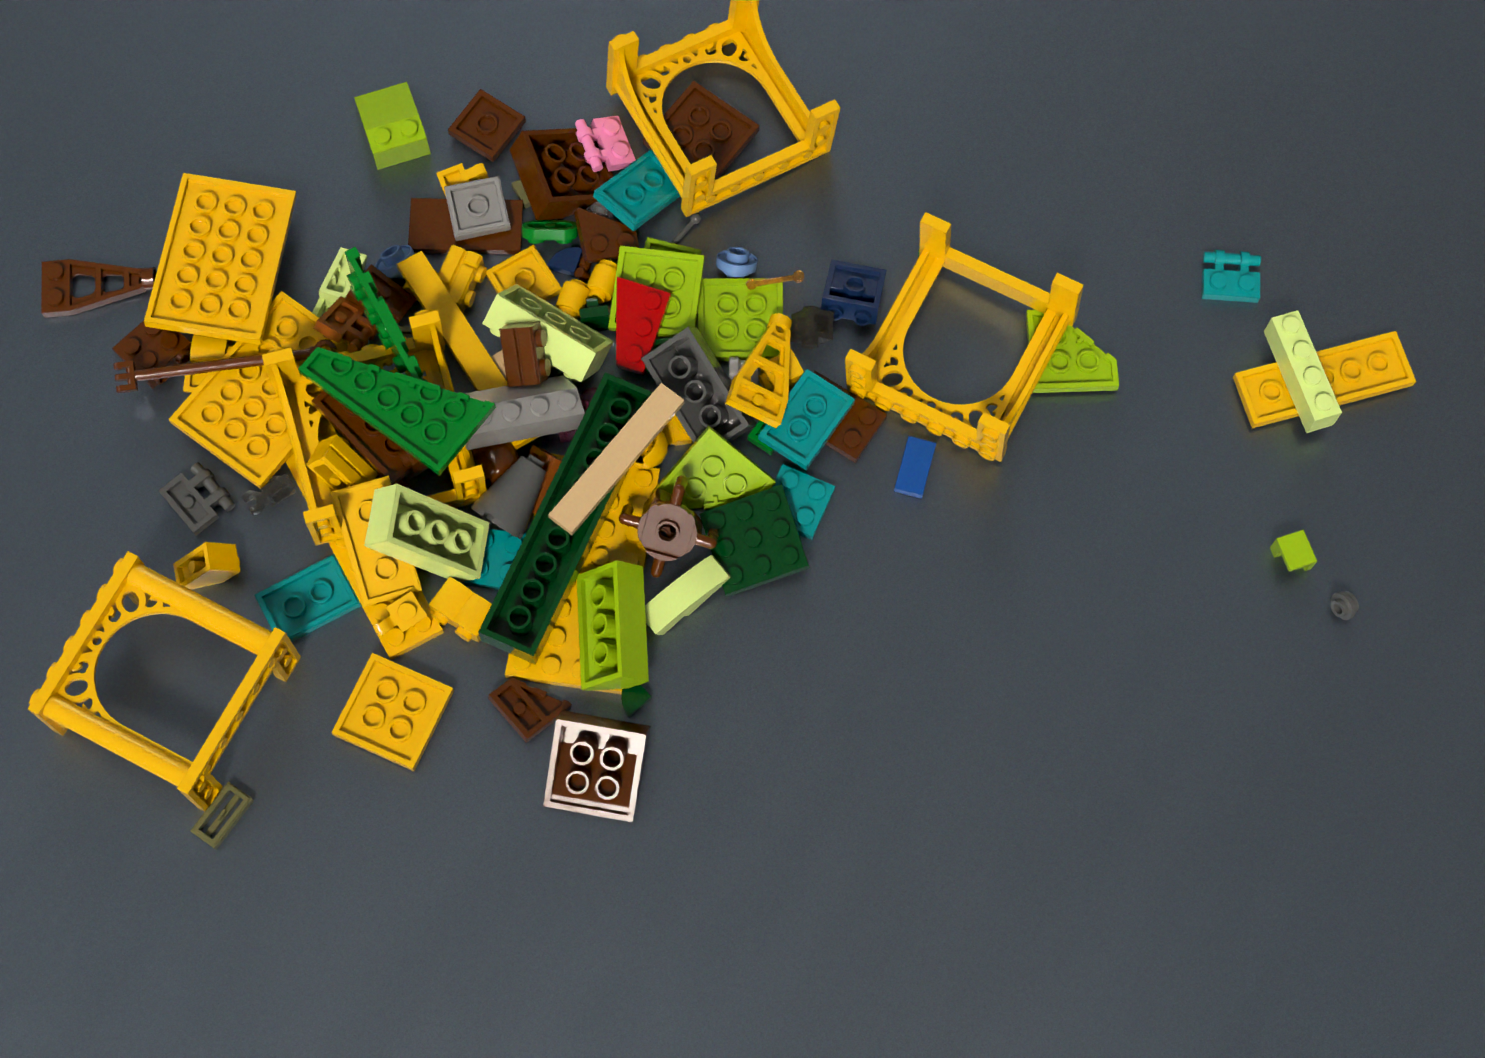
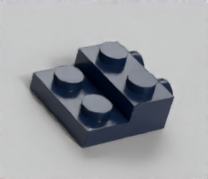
(853, 292)

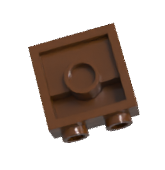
(153, 348)

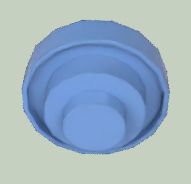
(390, 257)
(736, 262)

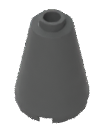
(513, 496)

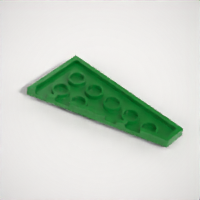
(379, 314)
(407, 410)

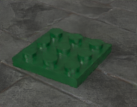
(756, 540)

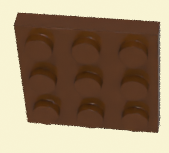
(708, 127)

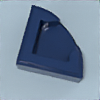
(566, 260)

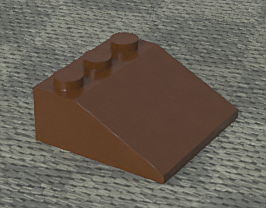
(556, 172)
(596, 765)

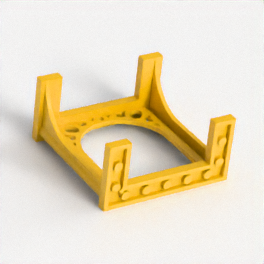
(697, 180)
(428, 348)
(991, 437)
(133, 579)

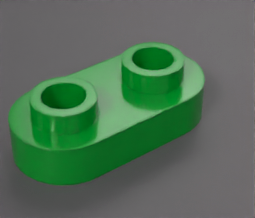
(540, 230)

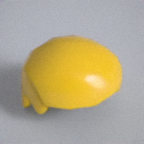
(653, 454)

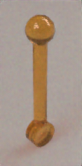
(798, 277)

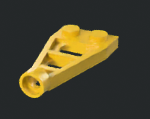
(754, 399)

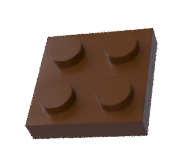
(487, 125)

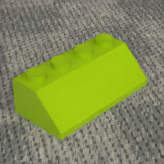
(612, 627)

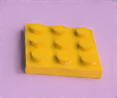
(393, 711)

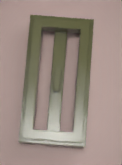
(231, 822)

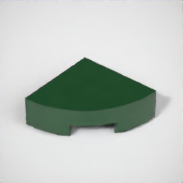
(634, 699)

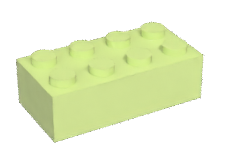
(570, 343)
(426, 533)

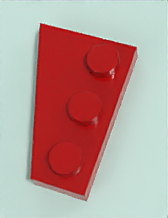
(638, 322)

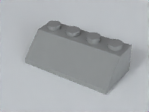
(528, 412)

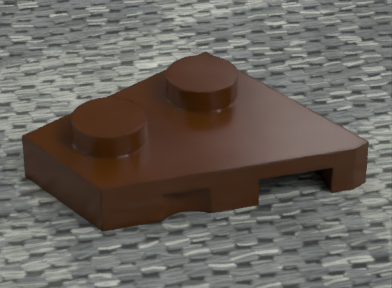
(602, 236)
(526, 708)

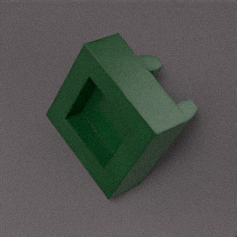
(594, 315)

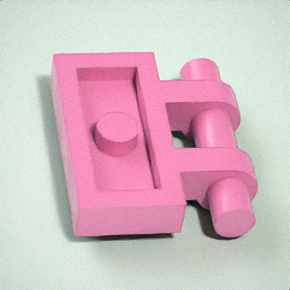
(611, 141)

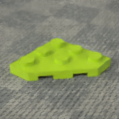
(1075, 364)
(716, 473)

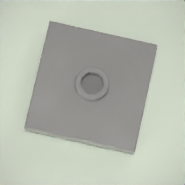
(477, 208)

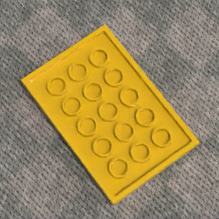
(221, 259)
(237, 409)

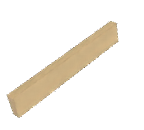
(616, 459)

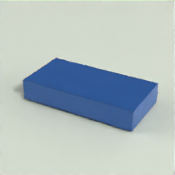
(915, 467)

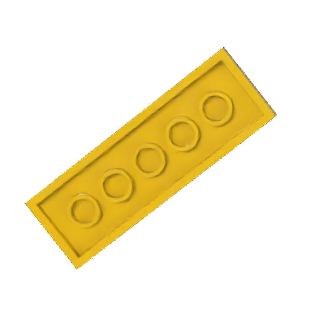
(1353, 370)

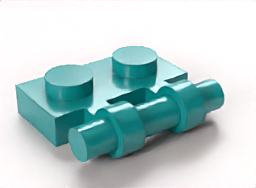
(1229, 284)

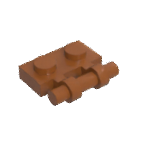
(340, 323)

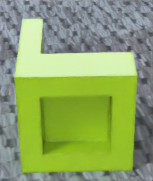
(1295, 551)

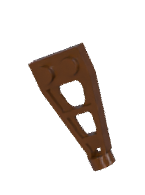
(58, 285)

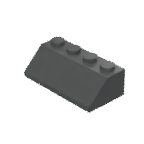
(695, 375)

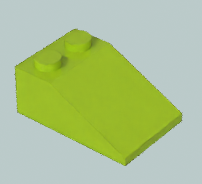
(392, 125)

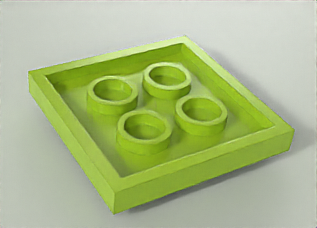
(669, 272)
(737, 317)

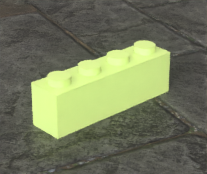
(1302, 371)

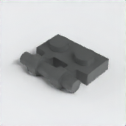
(190, 505)

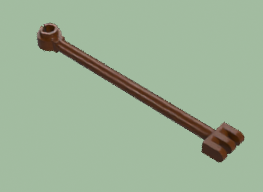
(133, 375)

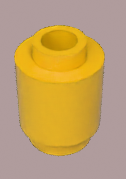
(602, 281)
(573, 297)

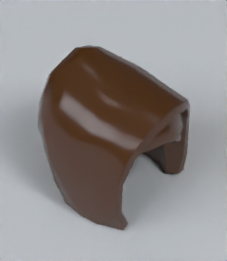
(495, 460)

